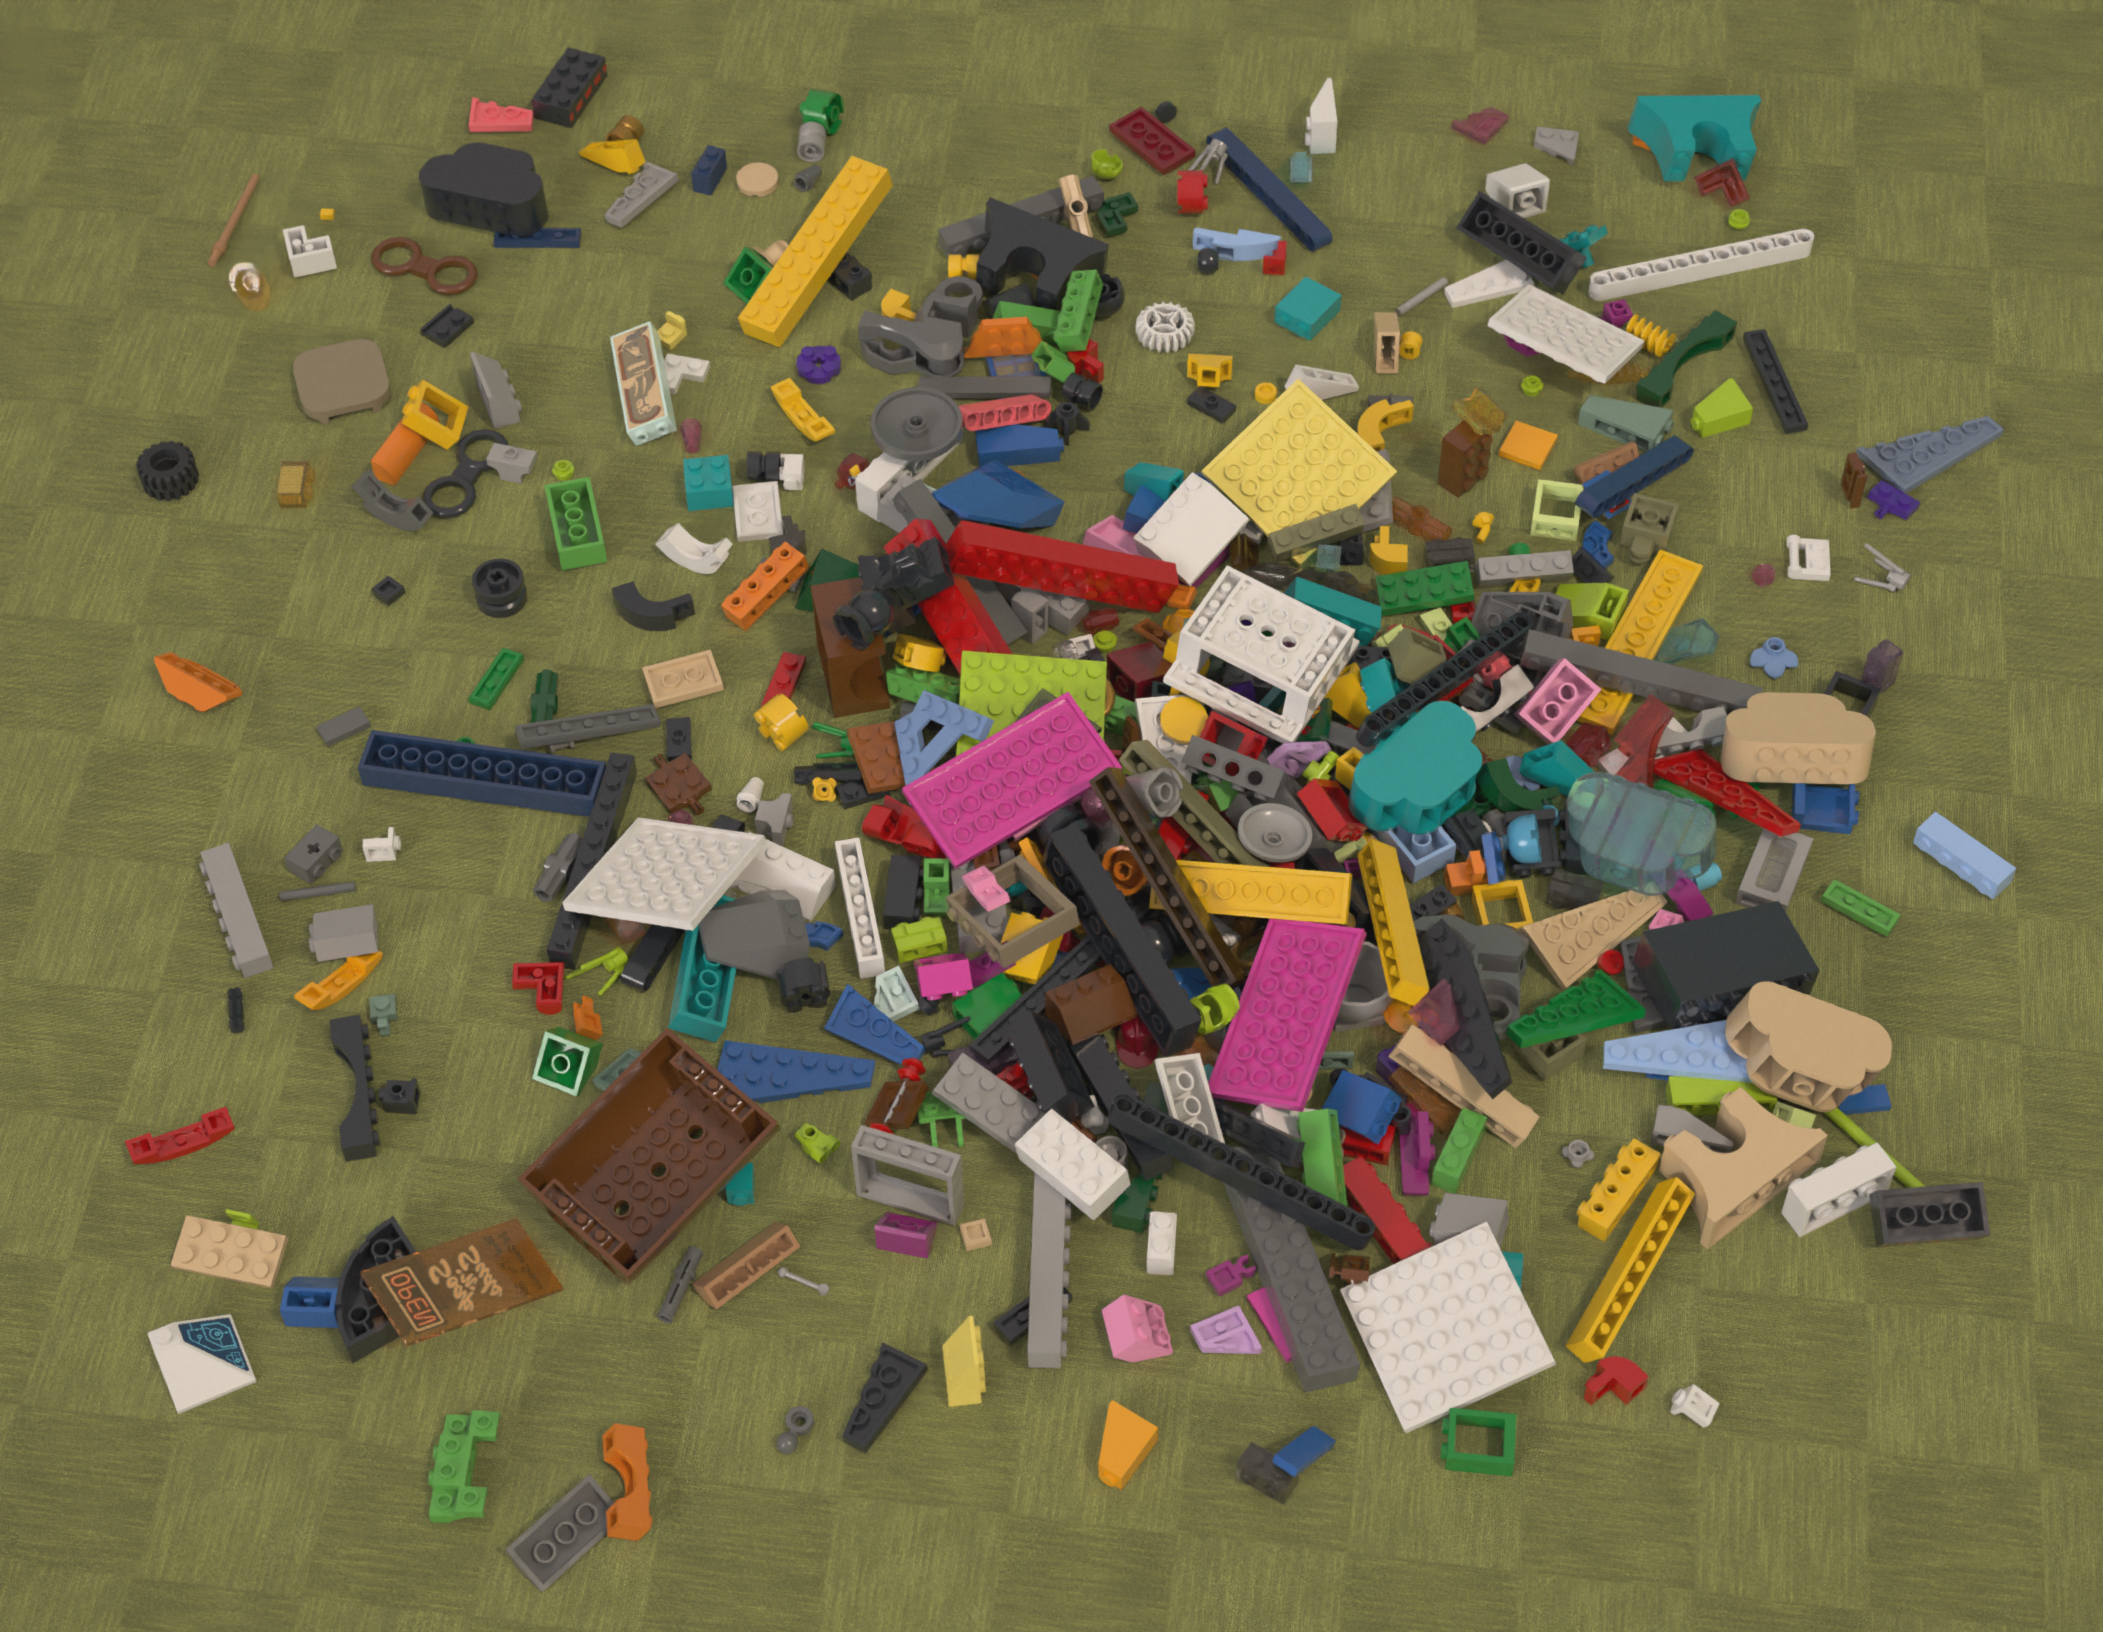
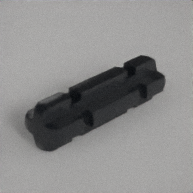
(235, 1010)

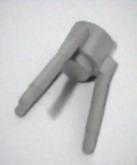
(1214, 152)
(1897, 576)

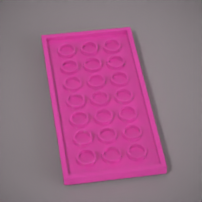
(1010, 780)
(1286, 1014)

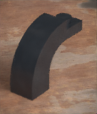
(650, 614)

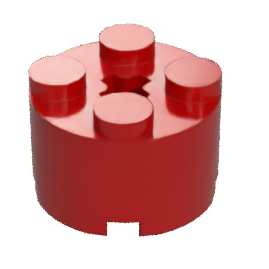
(1191, 191)

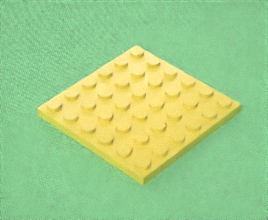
(1297, 465)

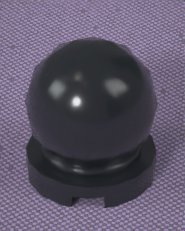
(866, 616)
(1166, 937)

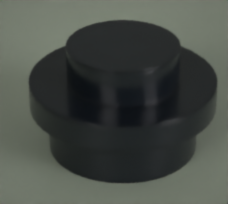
(928, 1006)

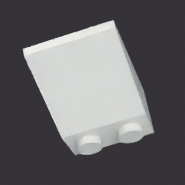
(1322, 122)

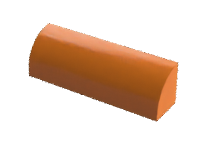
(399, 450)

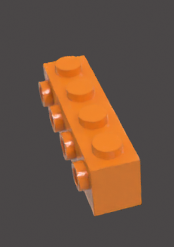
(765, 586)

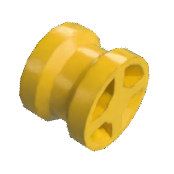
(1410, 345)

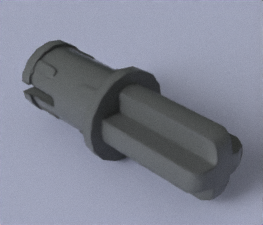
(1372, 399)

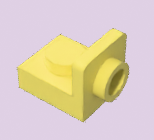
(672, 331)

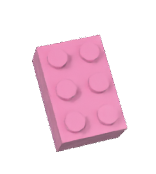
(1557, 701)

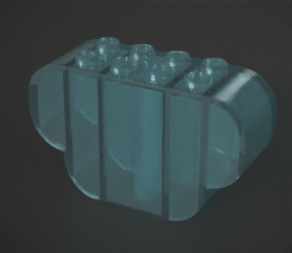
(1639, 833)

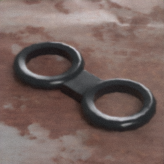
(464, 475)

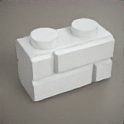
(1161, 1243)

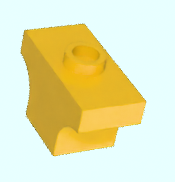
(1209, 369)

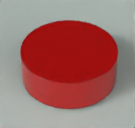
(1611, 962)

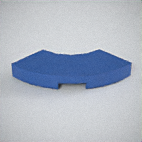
(1596, 542)
(823, 934)

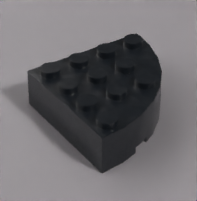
(359, 1315)

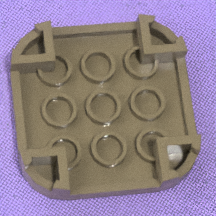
(341, 379)

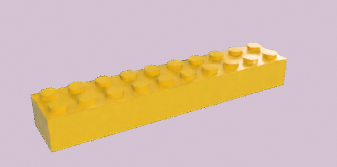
(815, 251)

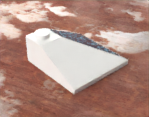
(201, 1360)

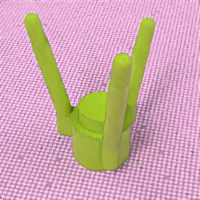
(612, 961)

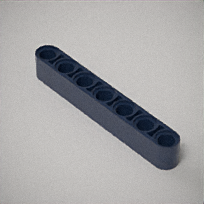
(1634, 476)

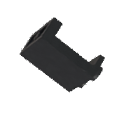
(1547, 841)

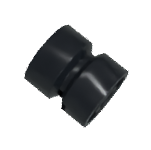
(1084, 392)
(763, 465)

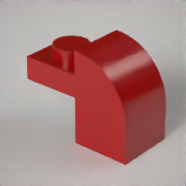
(1087, 363)
(1619, 1376)

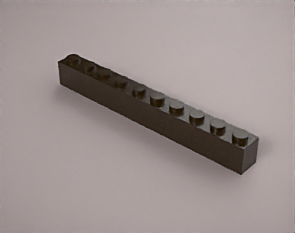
(1167, 878)

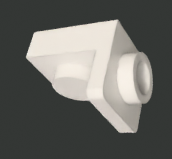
(382, 848)
(1695, 1405)

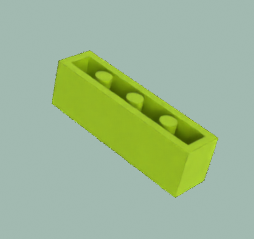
(1704, 1095)

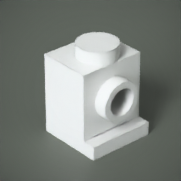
(792, 471)

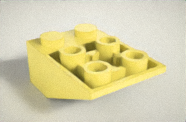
(964, 1365)

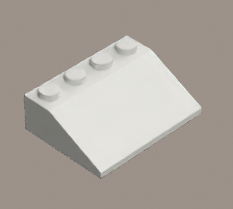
(1191, 528)

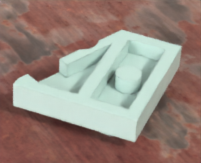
(894, 995)

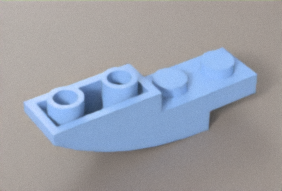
(1240, 247)

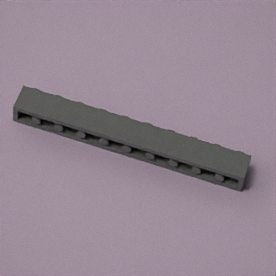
(1637, 674)

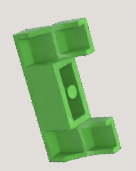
(454, 1466)

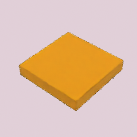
(1528, 445)

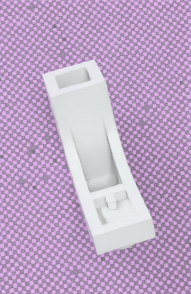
(691, 553)

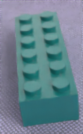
(701, 990)

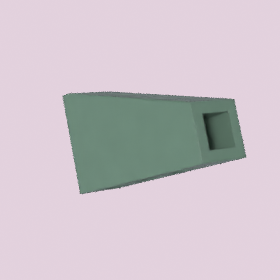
(1626, 421)

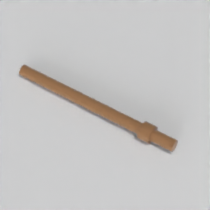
(220, 246)

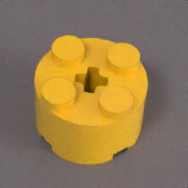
(780, 721)

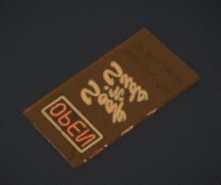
(461, 1282)

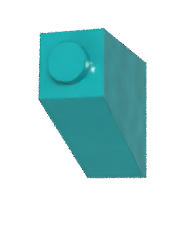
(1158, 479)
(1554, 766)

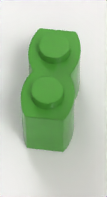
(1053, 361)

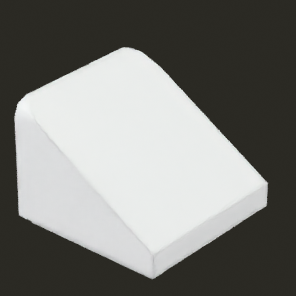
(1083, 644)

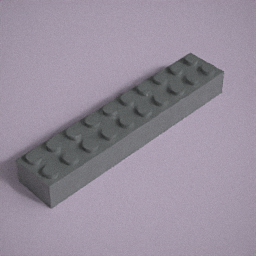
(1296, 1289)

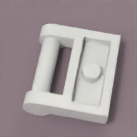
(1816, 558)

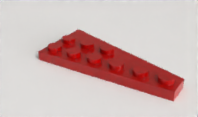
(1705, 777)

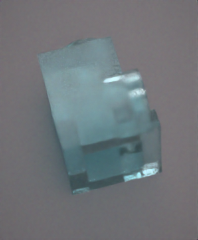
(1328, 557)

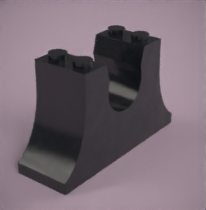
(1034, 246)

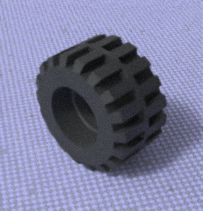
(167, 470)

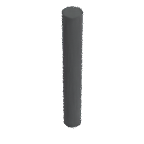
(317, 891)

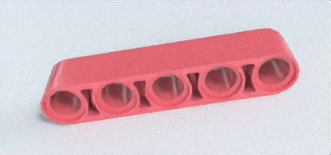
(1004, 412)

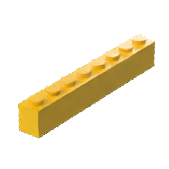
(1393, 922)
(1630, 1270)

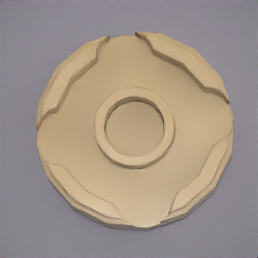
(757, 179)

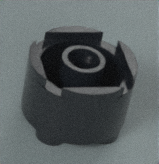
(803, 984)

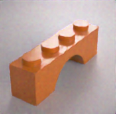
(626, 1451)

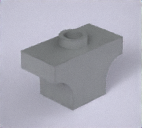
(511, 461)
(775, 818)

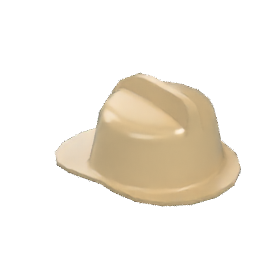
(773, 252)

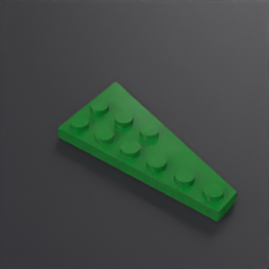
(1577, 1010)

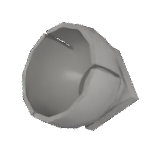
(1366, 993)

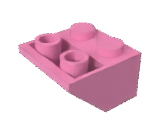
(1136, 1329)

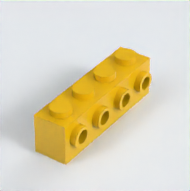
(1618, 1189)

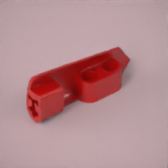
(901, 826)

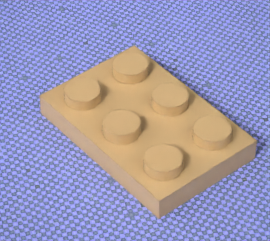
(682, 678)

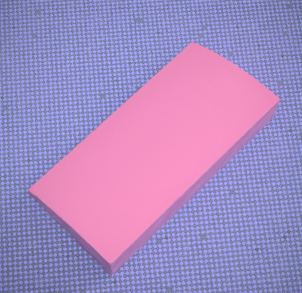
(1111, 536)

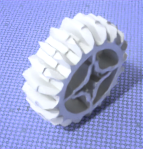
(1164, 331)

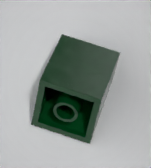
(824, 569)

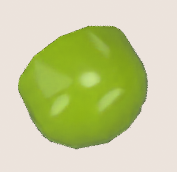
(1106, 166)

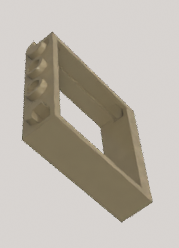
(1006, 875)

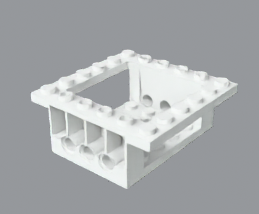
(1302, 671)

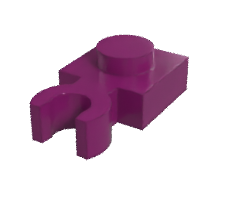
(1228, 1277)

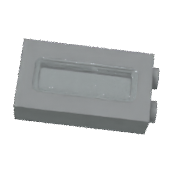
(1774, 869)

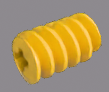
(1653, 340)

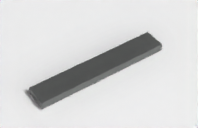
(990, 386)
(587, 726)

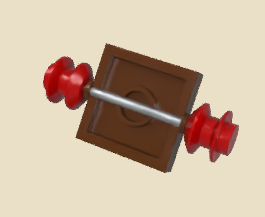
(899, 1100)

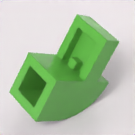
(936, 886)

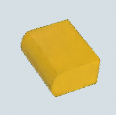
(327, 214)

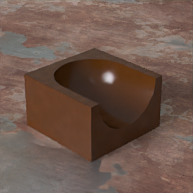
(850, 674)

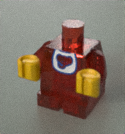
(849, 469)

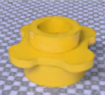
(821, 795)

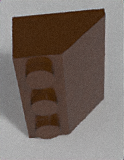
(1090, 1004)

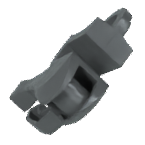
(932, 340)
(1498, 959)

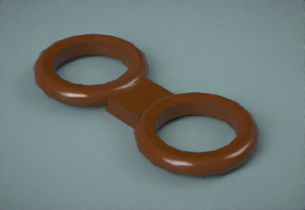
(424, 266)

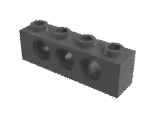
(1199, 747)

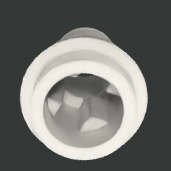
(750, 796)

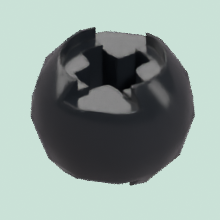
(1208, 260)

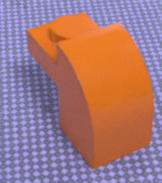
(1463, 876)

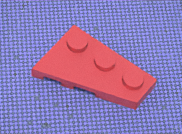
(494, 118)

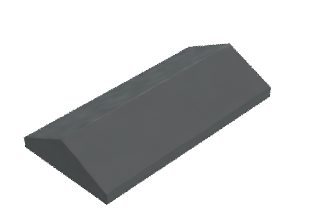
(562, 1534)

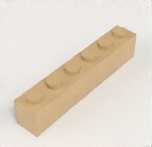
(1452, 1080)

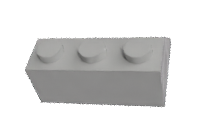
(495, 391)

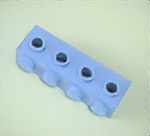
(1964, 855)

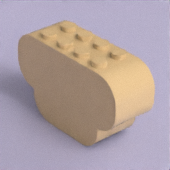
(1797, 740)
(1806, 1046)

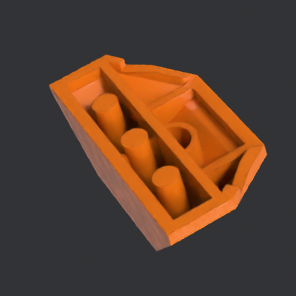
(195, 682)

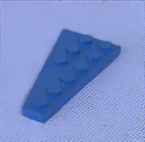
(784, 1073)

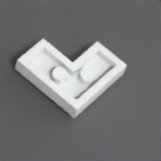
(683, 367)

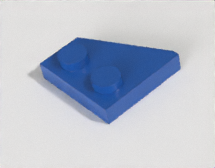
(1493, 859)

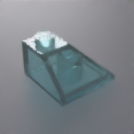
(1688, 642)

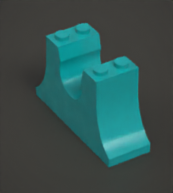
(1698, 123)

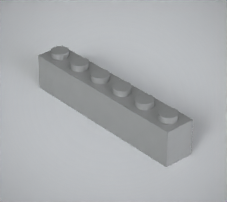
(236, 911)

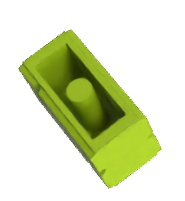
(919, 939)

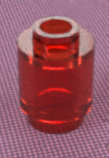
(1101, 620)

